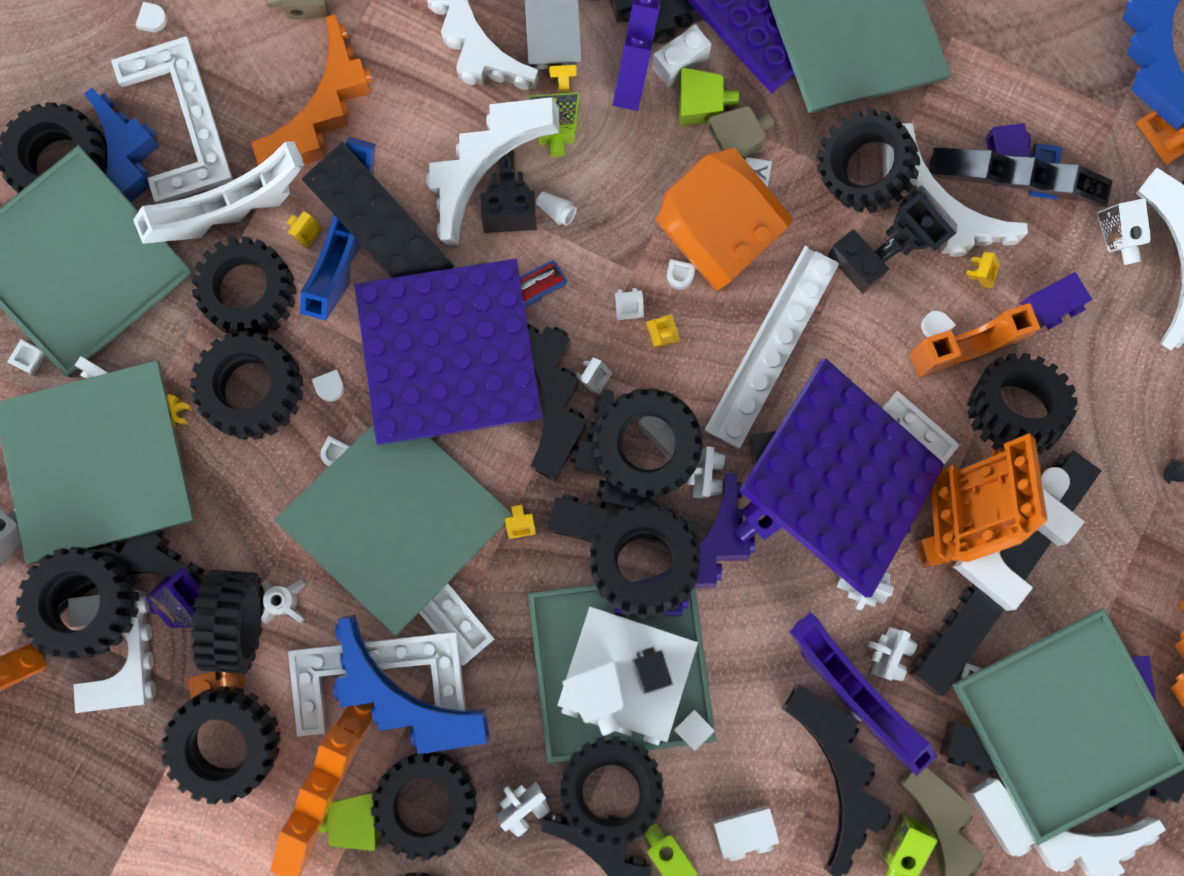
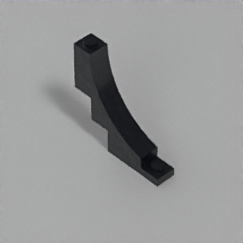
(1024, 173)

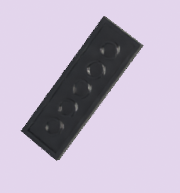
(373, 215)

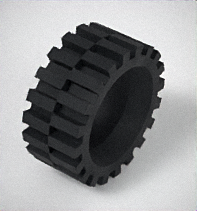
(848, 139)
(263, 313)
(1003, 424)
(227, 621)
(621, 754)
(462, 805)

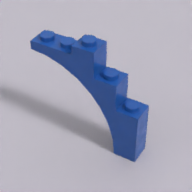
(1160, 78)
(126, 146)
(332, 270)
(394, 708)

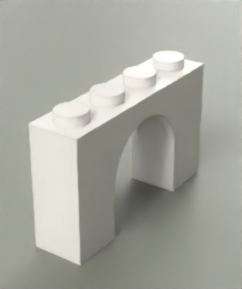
(999, 581)
(134, 682)

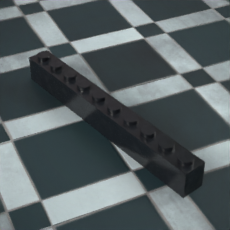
(977, 612)

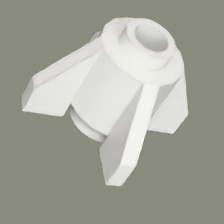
(288, 602)

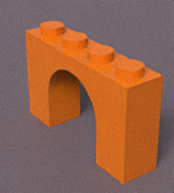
(947, 350)

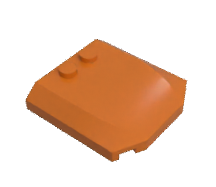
(721, 216)
(989, 503)

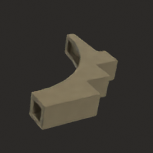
(945, 816)

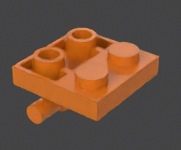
(1163, 137)

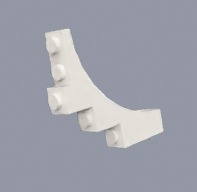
(478, 53)
(477, 152)
(1167, 198)
(229, 203)
(972, 225)
(1094, 852)

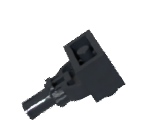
(508, 203)
(918, 223)

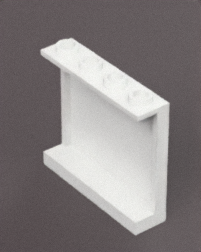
(617, 639)

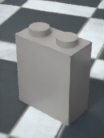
(553, 32)

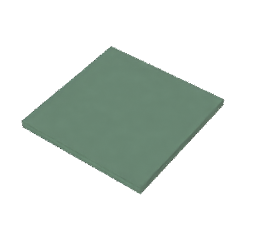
(858, 48)
(77, 262)
(94, 461)
(393, 524)
(556, 629)
(1070, 726)

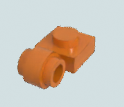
(212, 681)

